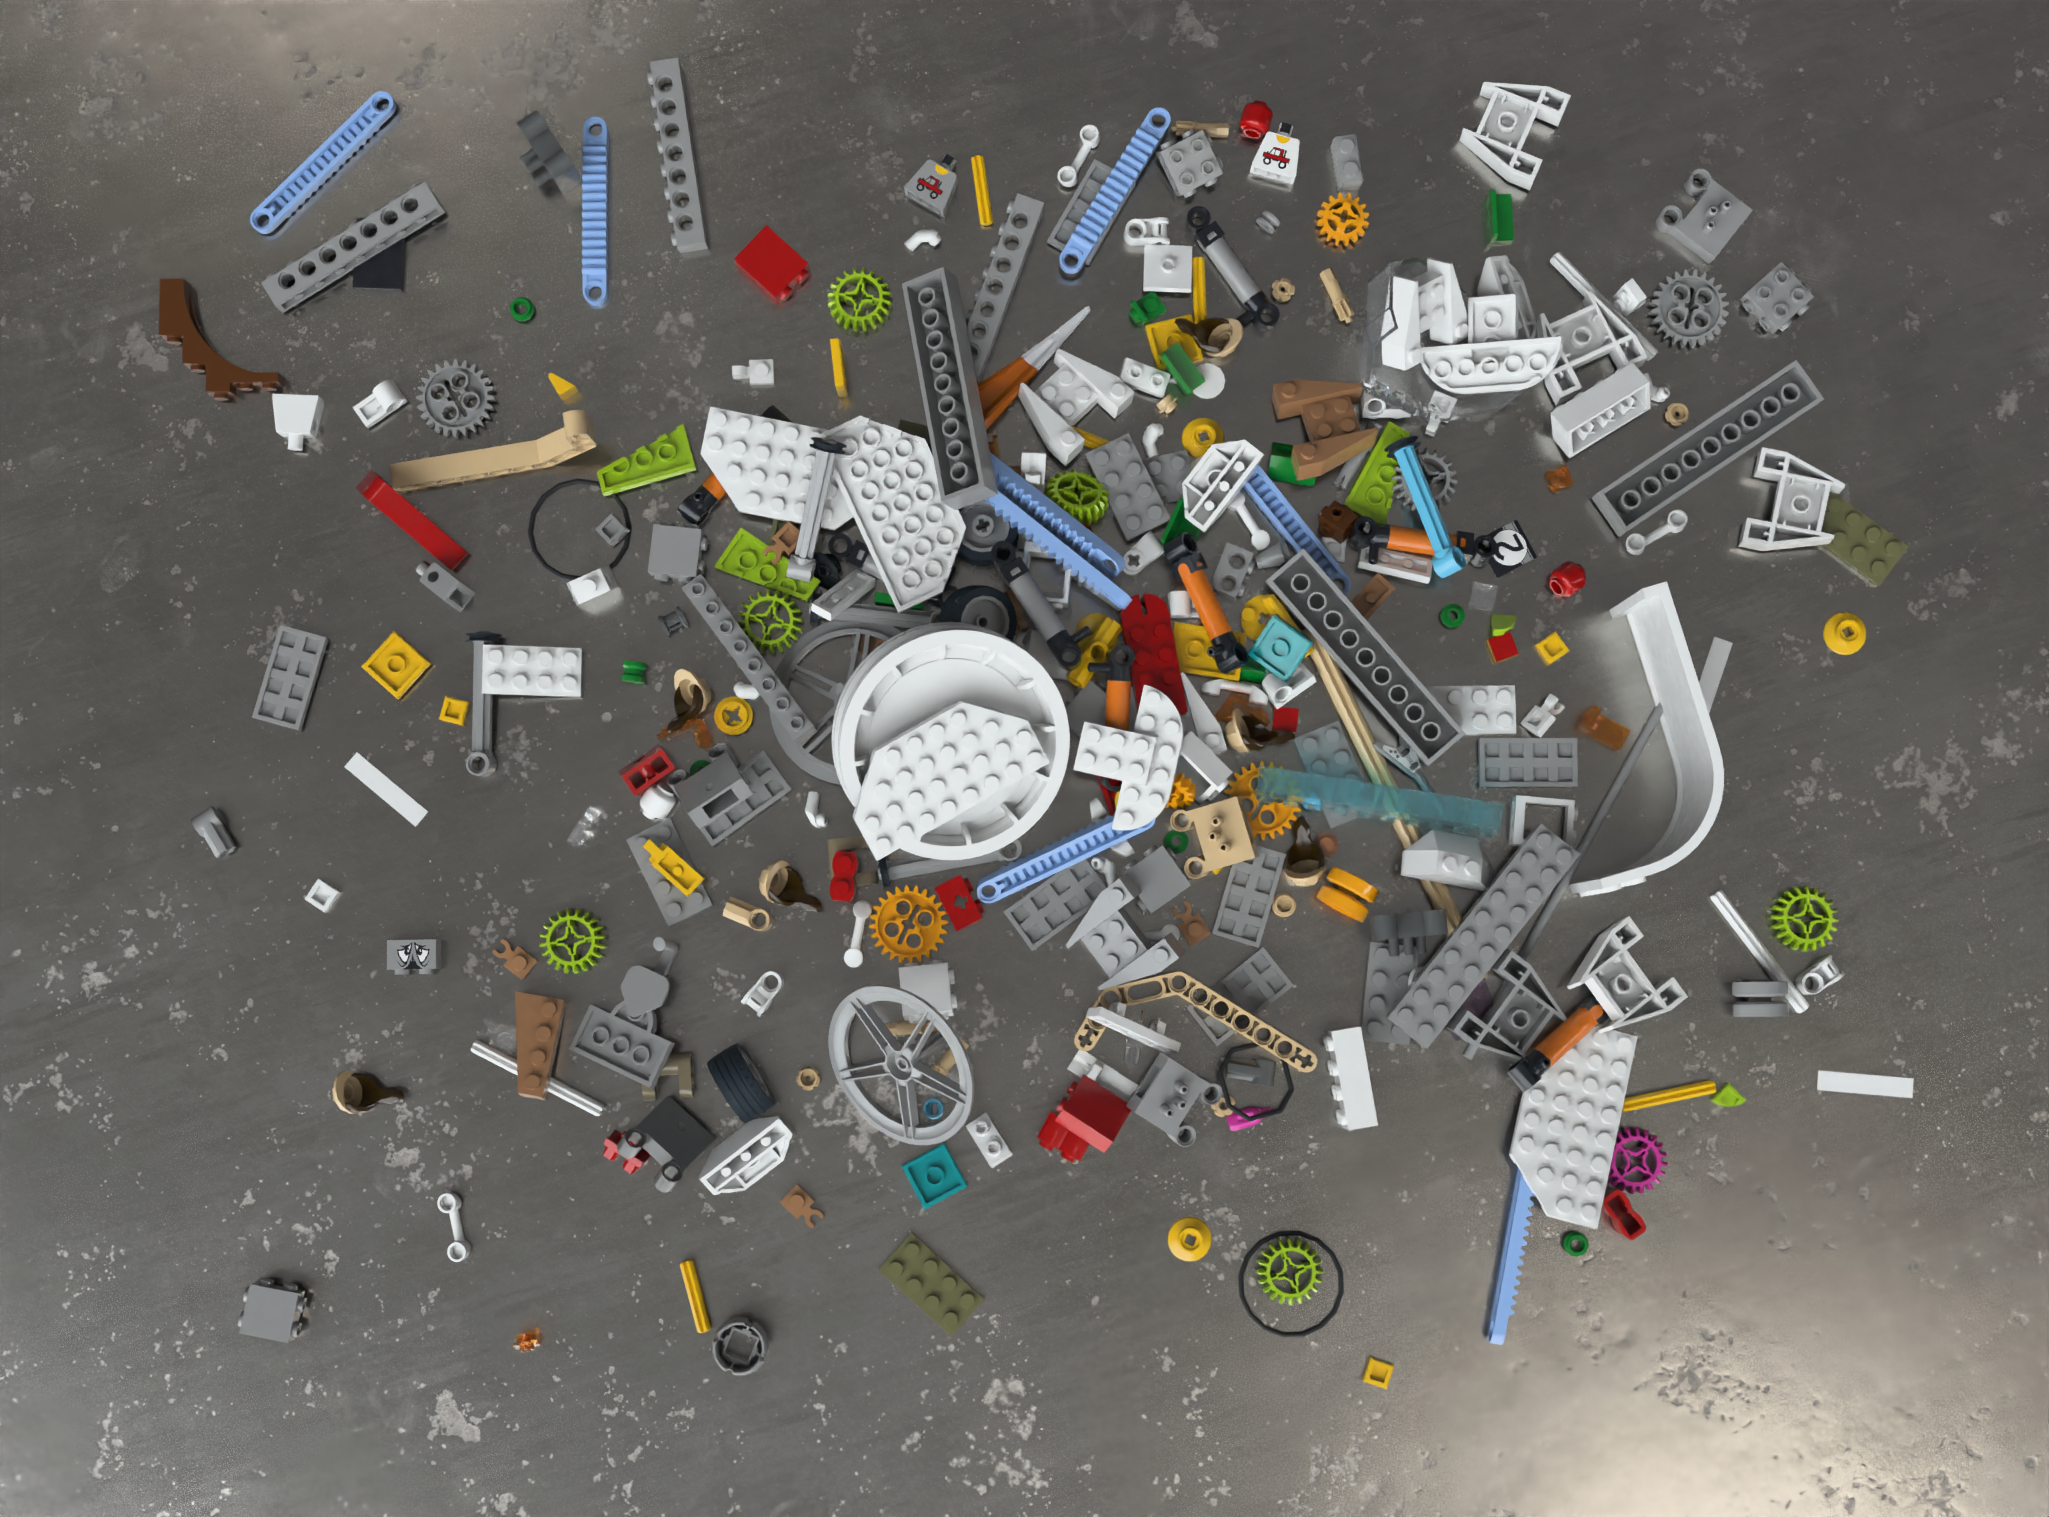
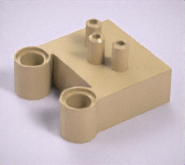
(1222, 833)

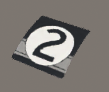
(1512, 549)

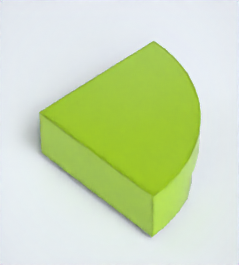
(1502, 623)
(1728, 1096)

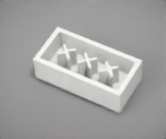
(1600, 410)
(1351, 1078)

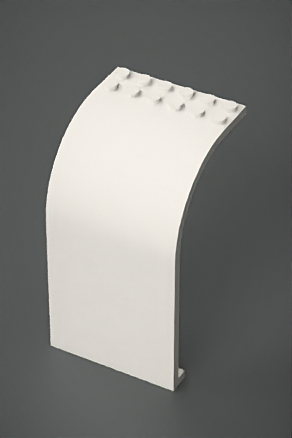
(1686, 732)

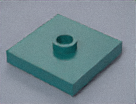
(1280, 648)
(934, 1176)

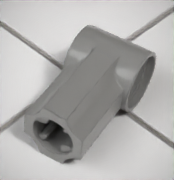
(211, 827)

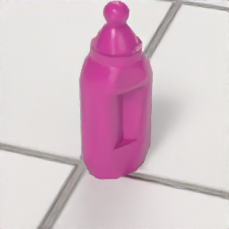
(1237, 1122)

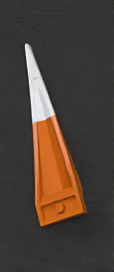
(1003, 386)

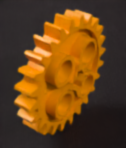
(1280, 813)
(888, 914)

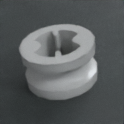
(1268, 221)

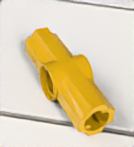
(1101, 640)

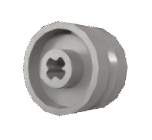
(1760, 998)

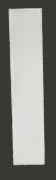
(1714, 669)
(386, 789)
(1865, 1084)

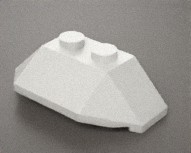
(1501, 279)
(1218, 480)
(1448, 860)
(746, 1155)

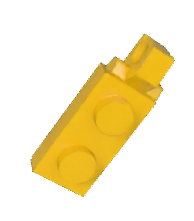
(673, 867)

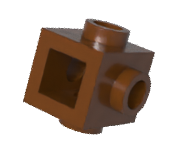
(1337, 521)

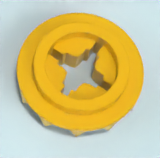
(722, 718)

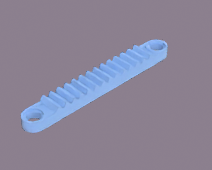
(323, 162)
(1114, 190)
(595, 210)
(1056, 520)
(1291, 525)
(1058, 549)
(1054, 858)
(1510, 1260)

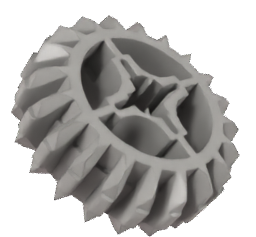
(1444, 475)

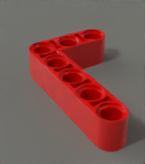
(411, 520)

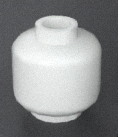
(657, 801)

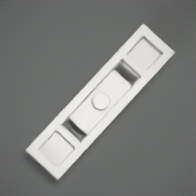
(1033, 471)
(1150, 1036)
(1088, 1065)

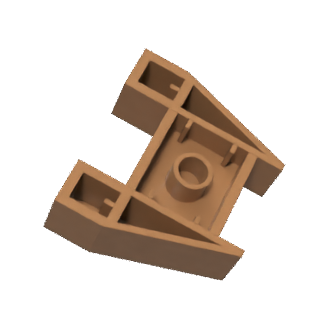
(1328, 423)

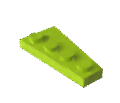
(657, 461)
(1372, 489)
(746, 560)

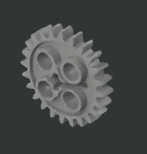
(1667, 304)
(437, 409)

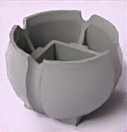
(731, 1361)

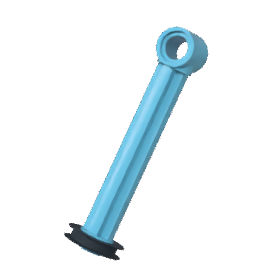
(1447, 557)

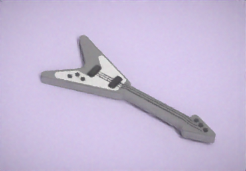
(1406, 760)

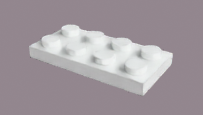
(531, 670)
(1479, 708)

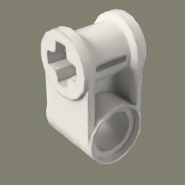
(1152, 231)
(1145, 551)
(1822, 974)
(763, 993)

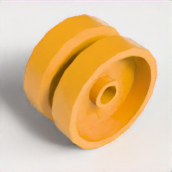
(1346, 896)

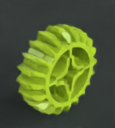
(851, 297)
(1078, 495)
(772, 610)
(1804, 909)
(571, 929)
(1279, 1273)

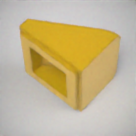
(564, 388)

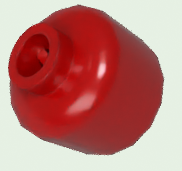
(1256, 119)
(1567, 579)

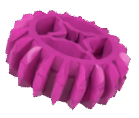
(1641, 1153)

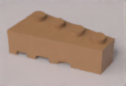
(537, 1038)

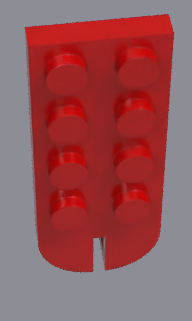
(1154, 649)

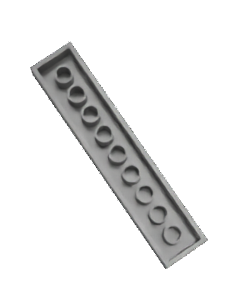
(949, 389)
(1707, 448)
(1365, 657)
(1482, 935)

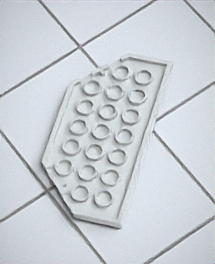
(768, 466)
(898, 508)
(942, 772)
(1572, 1124)

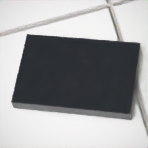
(383, 270)

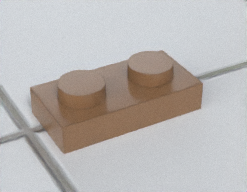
(1372, 595)

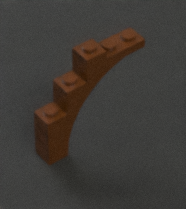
(179, 324)

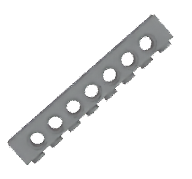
(671, 72)
(1031, 211)
(347, 259)
(749, 659)

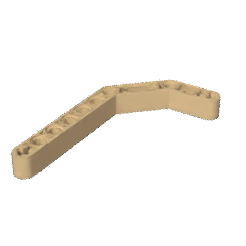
(571, 440)
(1207, 1006)

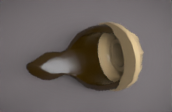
(1213, 335)
(689, 699)
(1248, 734)
(1305, 859)
(785, 887)
(360, 1093)

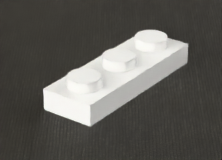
(1398, 565)
(843, 594)

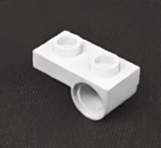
(1629, 298)
(1144, 378)
(381, 403)
(1379, 408)
(1181, 605)
(1281, 692)
(989, 1140)

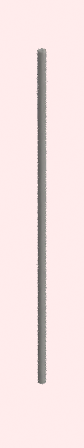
(1582, 848)

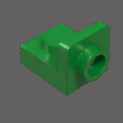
(1146, 309)

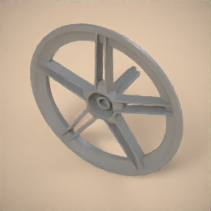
(785, 671)
(901, 1064)

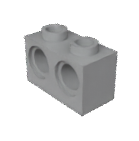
(1227, 570)

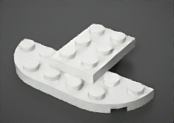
(1494, 355)
(1140, 759)

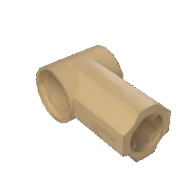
(746, 914)

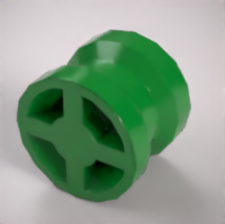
(633, 672)

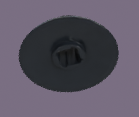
(827, 569)

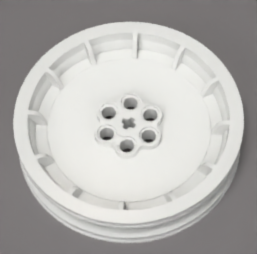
(928, 672)

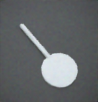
(1213, 383)

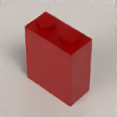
(772, 264)
(1092, 1113)

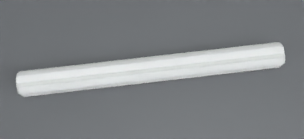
(1572, 274)
(1758, 949)
(555, 1086)

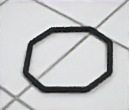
(1225, 1091)

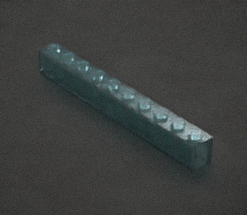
(1378, 800)

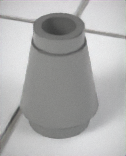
(1273, 556)

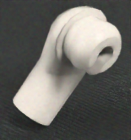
(921, 236)
(1657, 393)
(1150, 436)
(745, 691)
(816, 818)
(1106, 868)

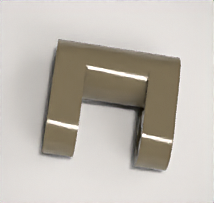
(848, 844)
(677, 1064)

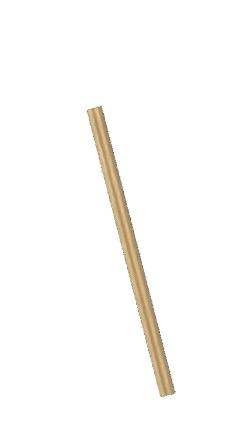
(1376, 766)

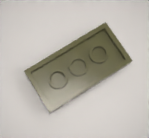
(1860, 540)
(931, 1284)

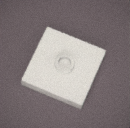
(1167, 268)

